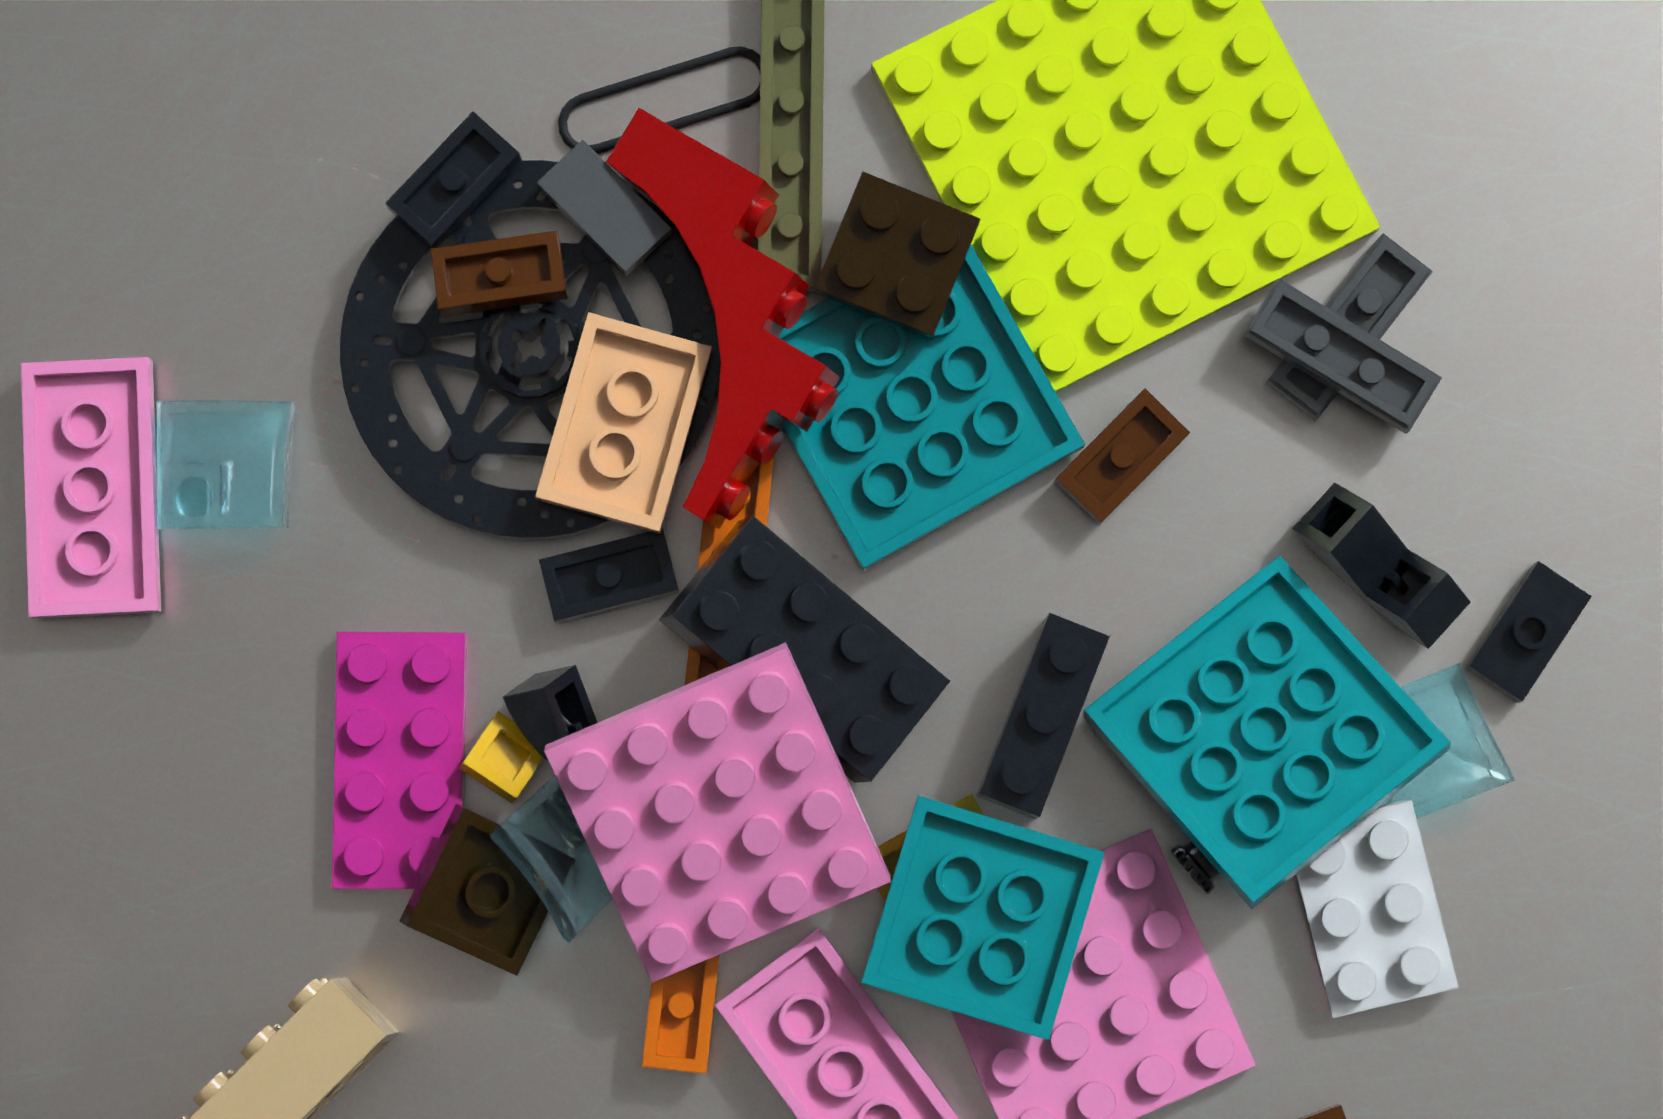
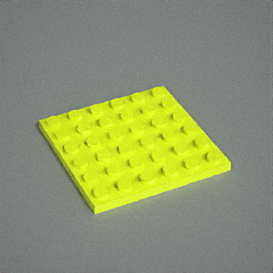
(1124, 164)

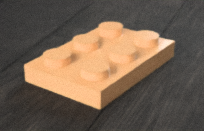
(623, 423)

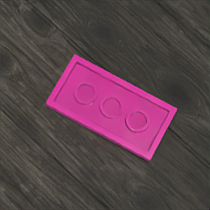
(395, 753)

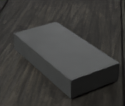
(604, 207)

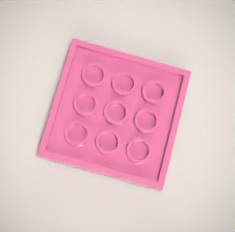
(718, 812)
(1136, 1012)

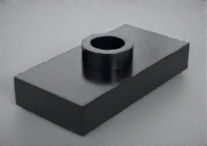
(1528, 632)

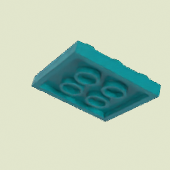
(983, 917)

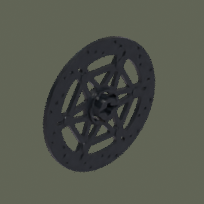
(411, 342)

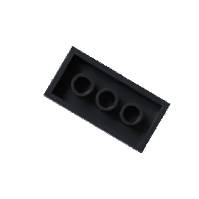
(855, 669)

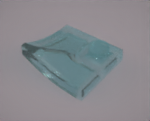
(224, 464)
(1473, 759)
(554, 858)

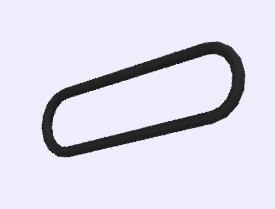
(655, 75)

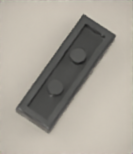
(1368, 298)
(1342, 356)

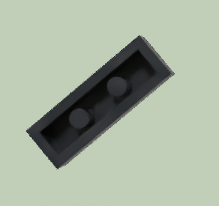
(1042, 716)

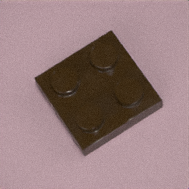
(897, 255)
(476, 895)

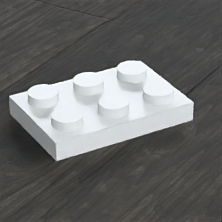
(1377, 915)

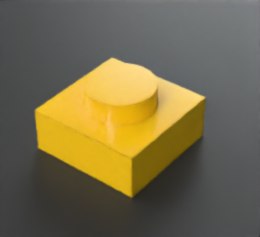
(502, 758)

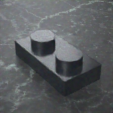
(453, 180)
(608, 576)

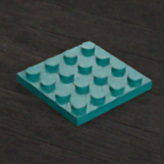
(924, 420)
(1266, 731)

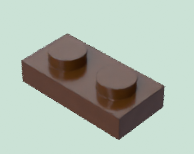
(499, 273)
(1122, 456)

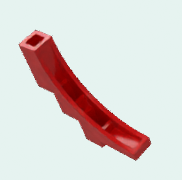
(753, 300)

